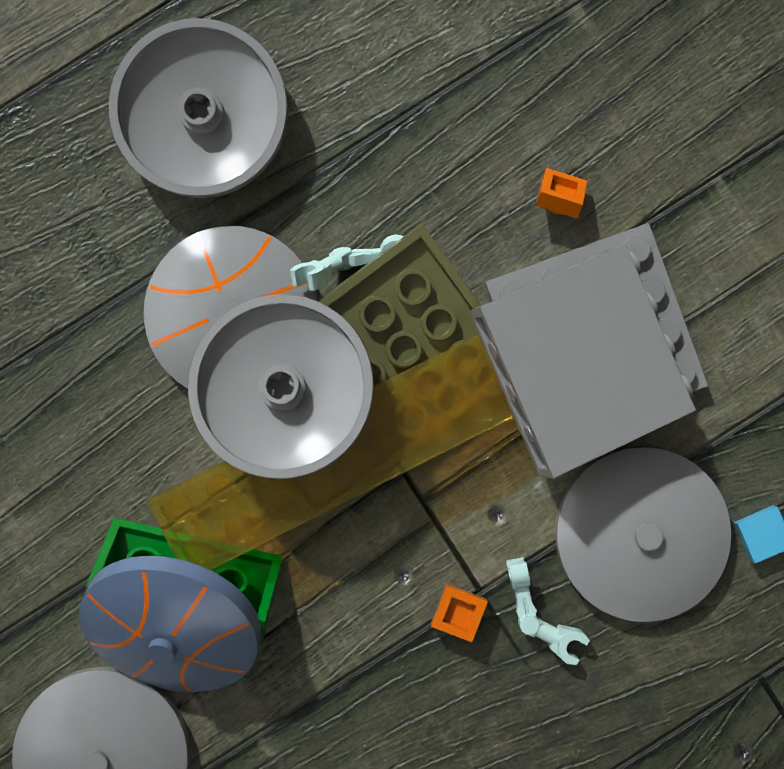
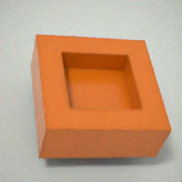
(561, 193)
(459, 612)

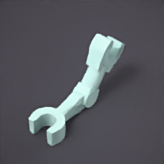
(340, 259)
(532, 625)

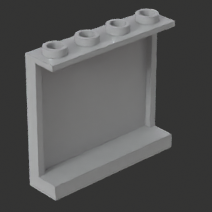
(583, 361)

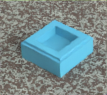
(762, 533)

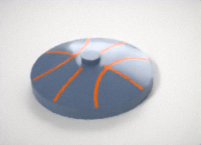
(170, 624)

